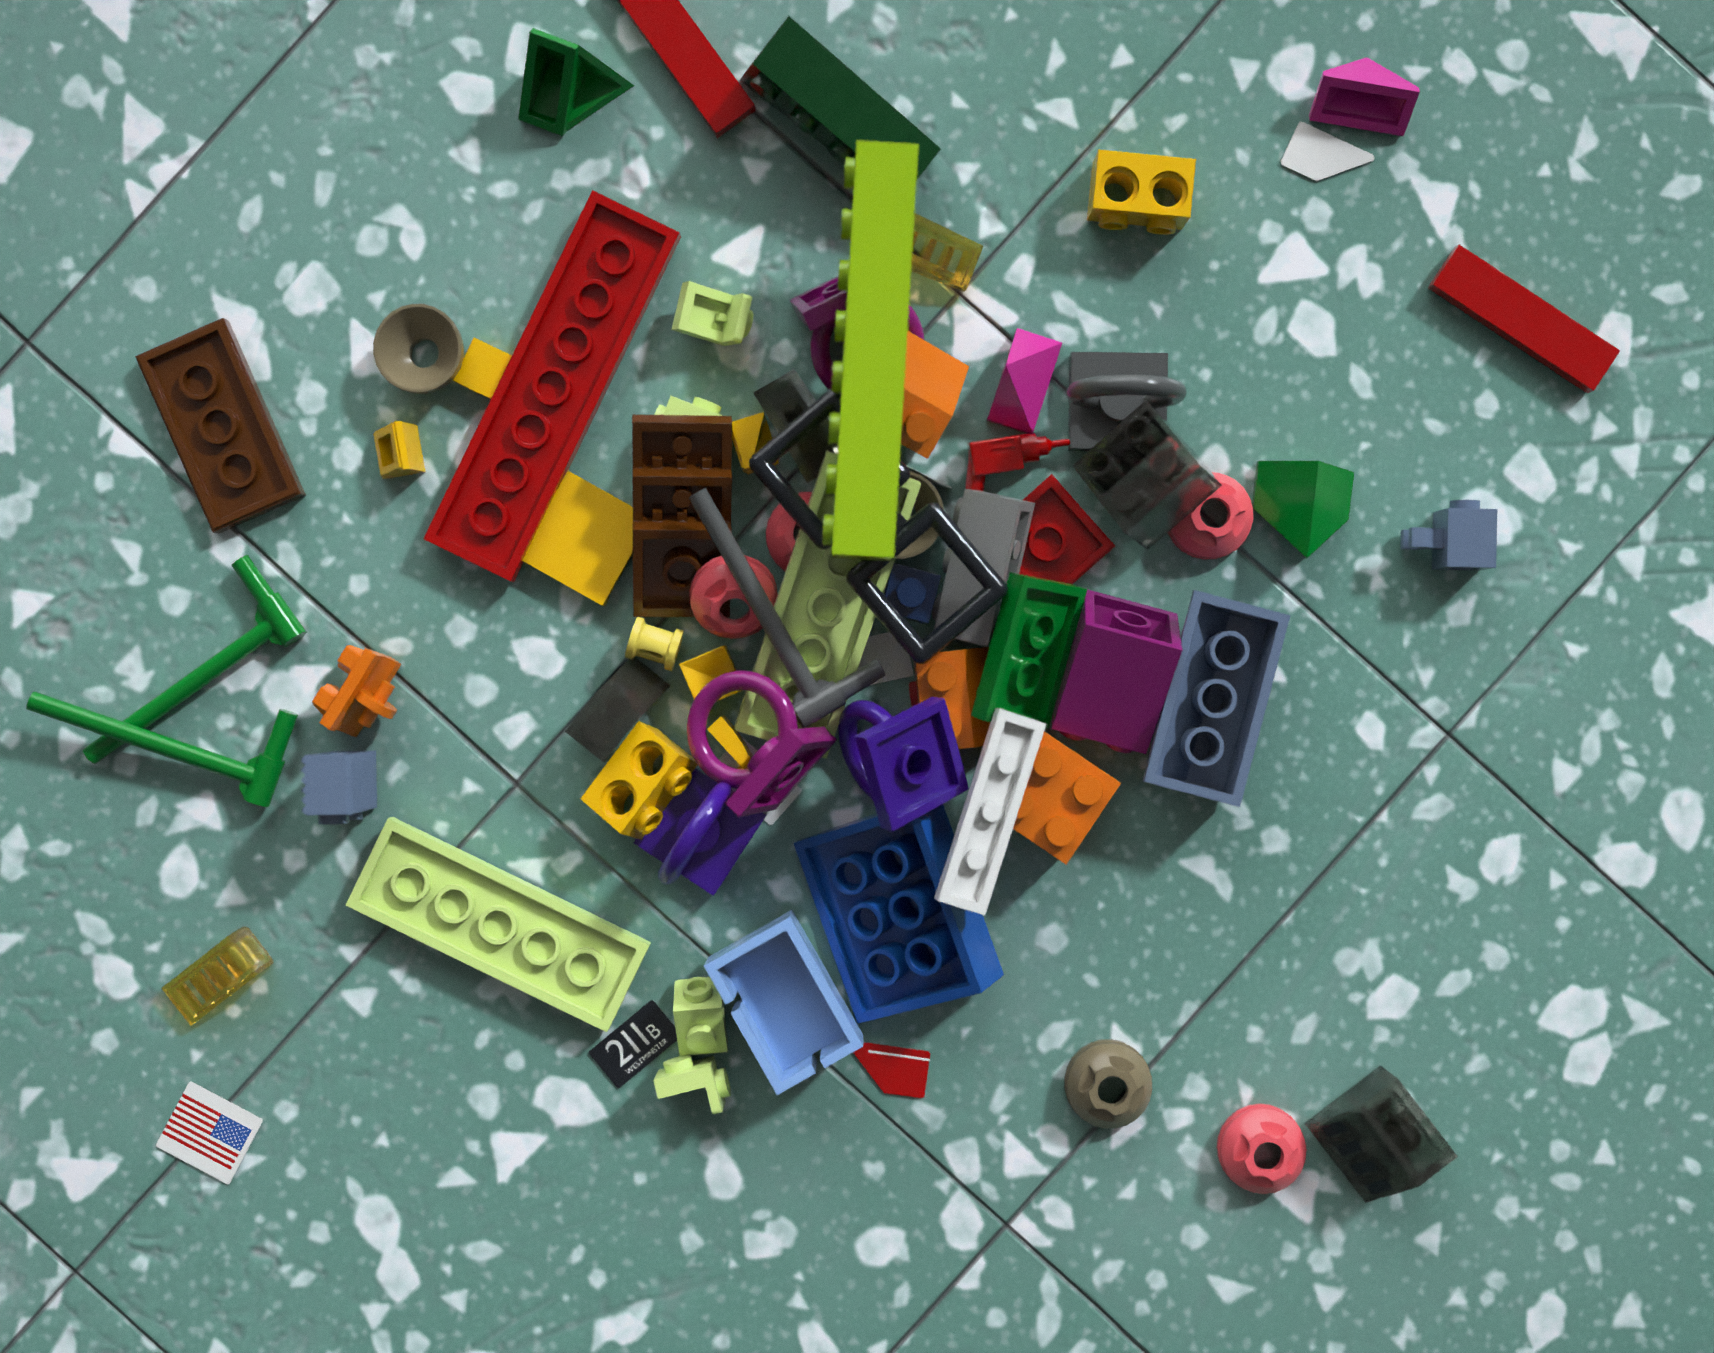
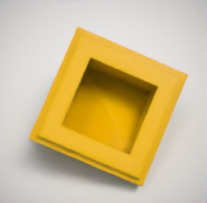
(749, 436)
(707, 667)

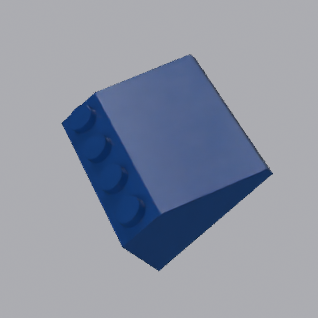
(882, 920)

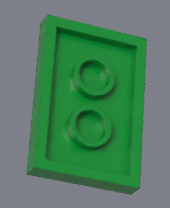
(1029, 648)

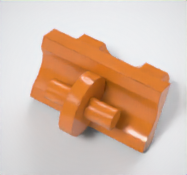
(362, 693)

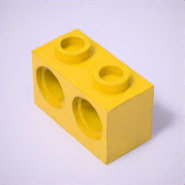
(1139, 177)
(632, 772)

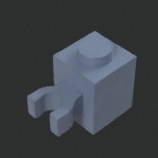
(1459, 539)

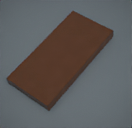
(220, 425)

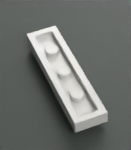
(990, 811)

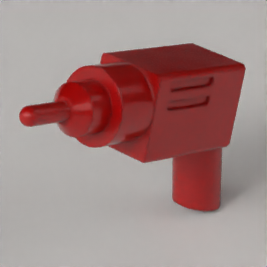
(1005, 455)

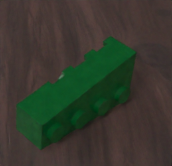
(828, 97)

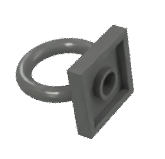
(1110, 387)

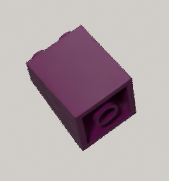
(1117, 673)

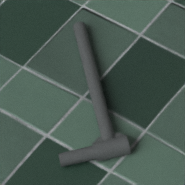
(814, 697)

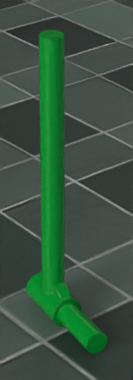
(275, 623)
(256, 778)

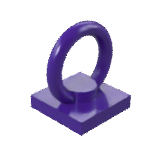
(904, 760)
(700, 834)

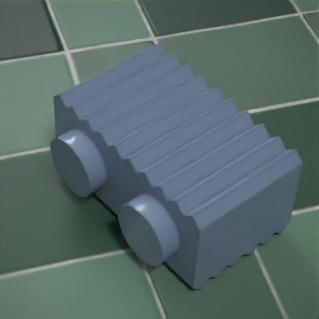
(339, 785)

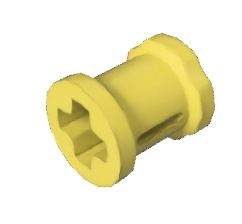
(654, 643)

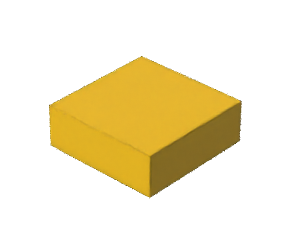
(482, 368)

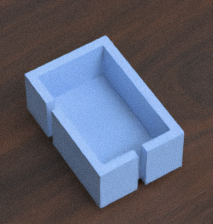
(786, 1001)

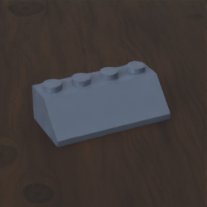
(1216, 698)

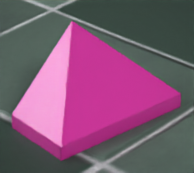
(1364, 98)
(1024, 381)

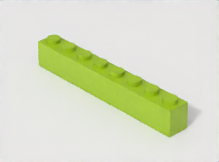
(874, 351)

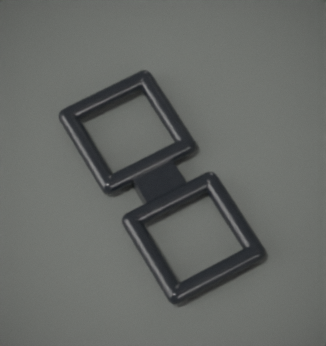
(906, 533)

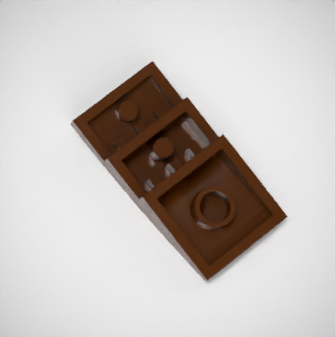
(670, 543)

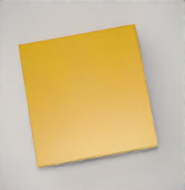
(583, 539)

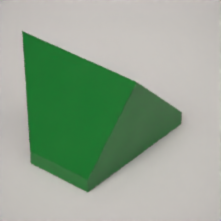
(564, 83)
(1303, 500)

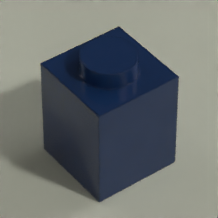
(912, 592)

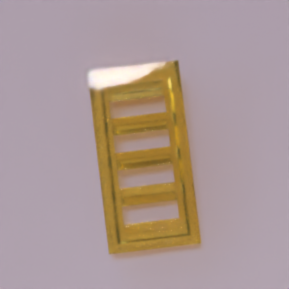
(951, 240)
(240, 954)

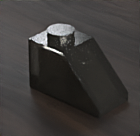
(782, 403)
(617, 708)

